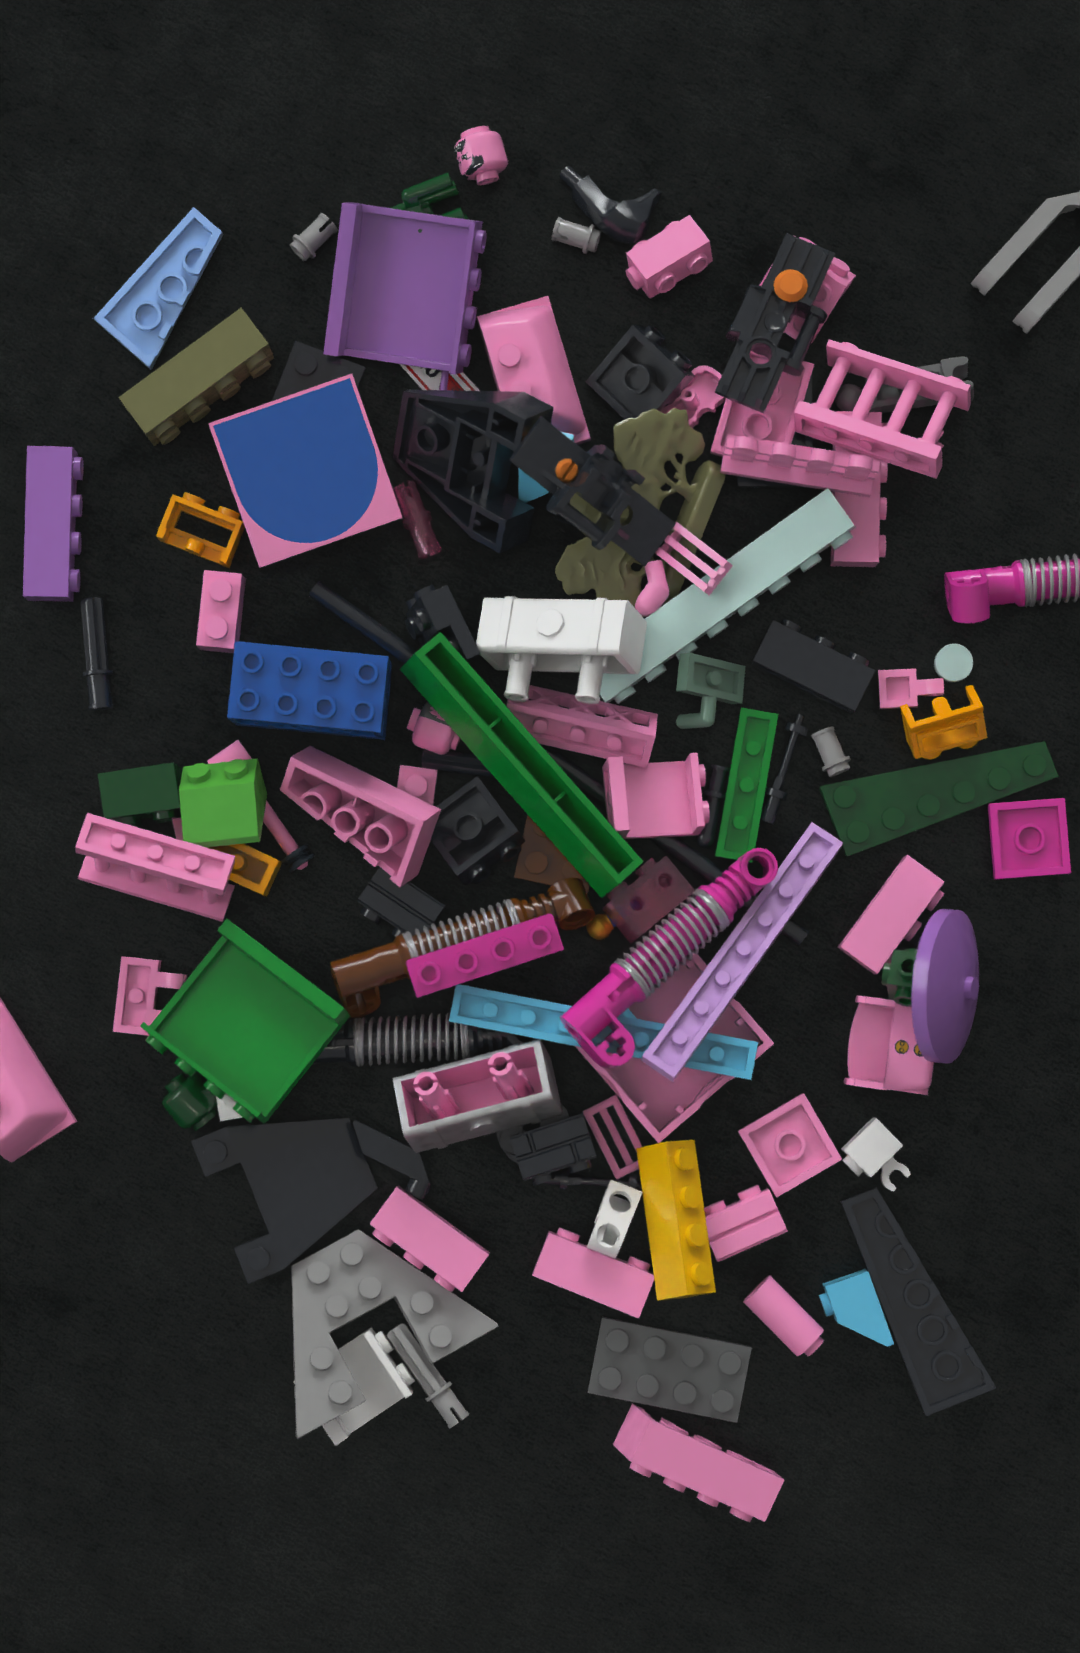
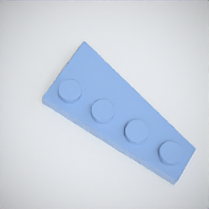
(158, 291)

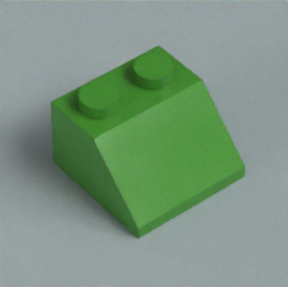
(222, 803)

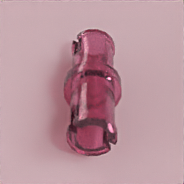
(417, 519)

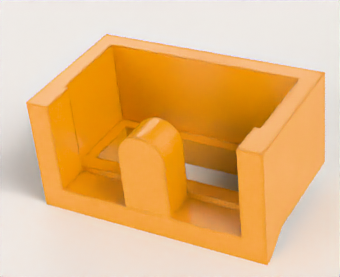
(195, 506)
(947, 728)

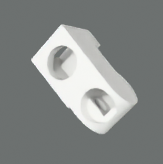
(613, 1219)

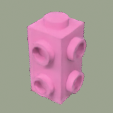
(668, 257)

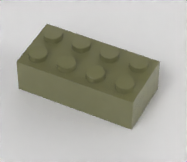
(198, 378)

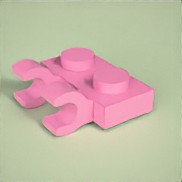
(138, 993)

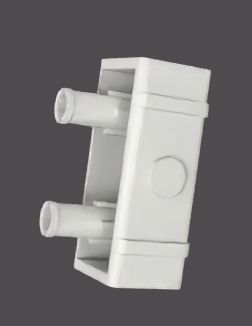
(561, 637)

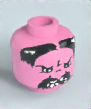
(481, 155)

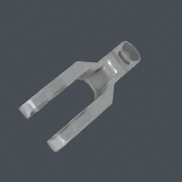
(1024, 239)

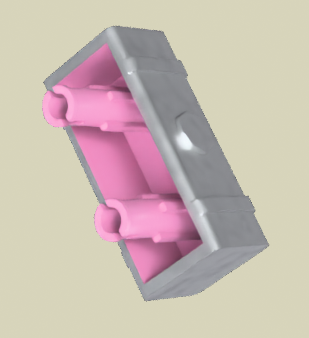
(477, 1096)

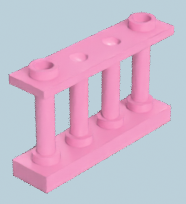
(871, 440)
(155, 867)

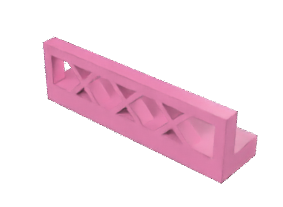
(584, 731)

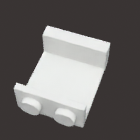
(376, 1376)

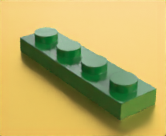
(746, 783)

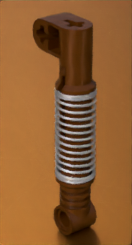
(361, 974)

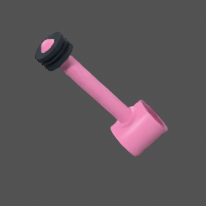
(296, 856)

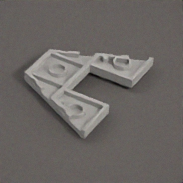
(342, 1286)

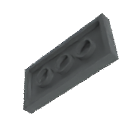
(669, 1369)

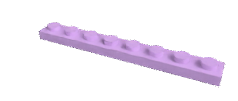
(741, 952)

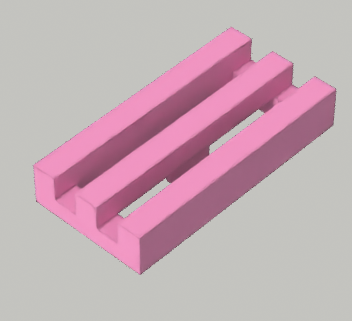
(672, 542)
(601, 1107)

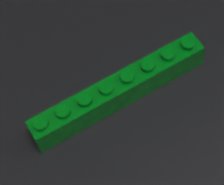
(521, 765)

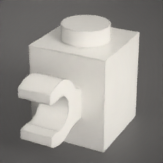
(873, 1149)

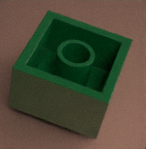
(141, 794)

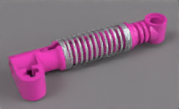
(973, 591)
(666, 948)

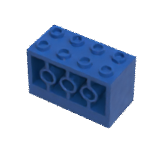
(310, 690)

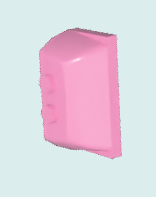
(531, 359)
(28, 1097)

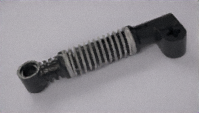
(408, 1038)

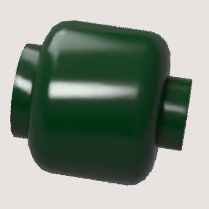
(189, 1101)

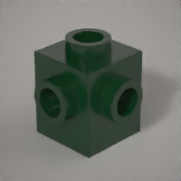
(899, 976)

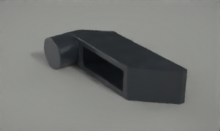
(395, 1155)

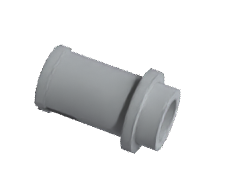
(576, 235)
(311, 238)
(831, 752)

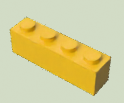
(675, 1220)

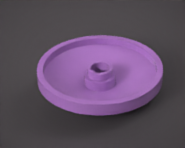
(945, 986)

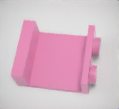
(655, 799)

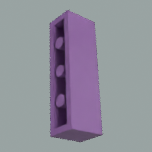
(51, 522)

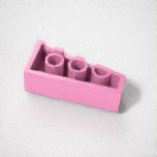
(367, 812)
(697, 1465)

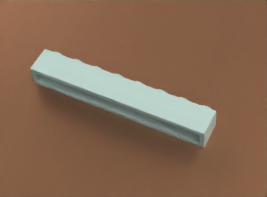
(755, 569)

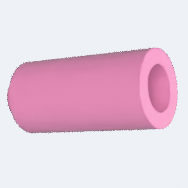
(785, 1317)

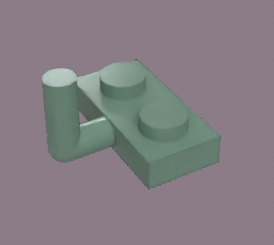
(712, 681)

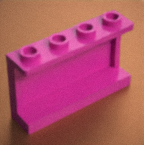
(484, 955)

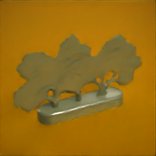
(645, 446)

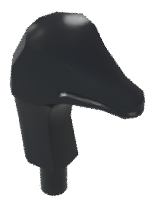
(621, 221)

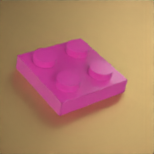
(1029, 838)

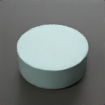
(953, 663)

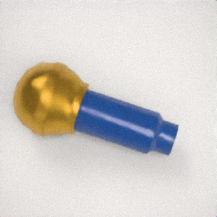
(600, 926)

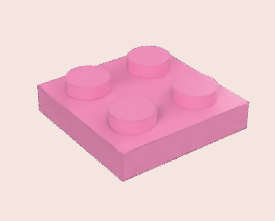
(789, 1145)

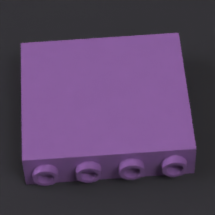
(403, 290)

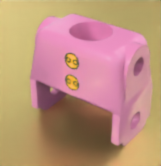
(885, 1049)

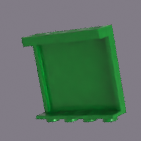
(246, 1024)

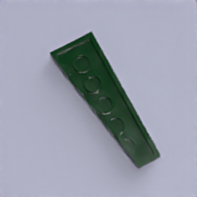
(906, 800)

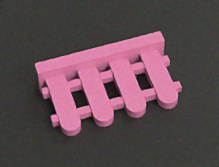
(798, 465)

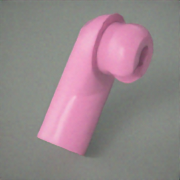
(655, 591)

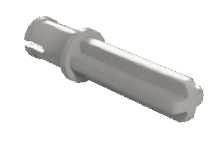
(427, 1375)

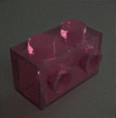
(648, 898)

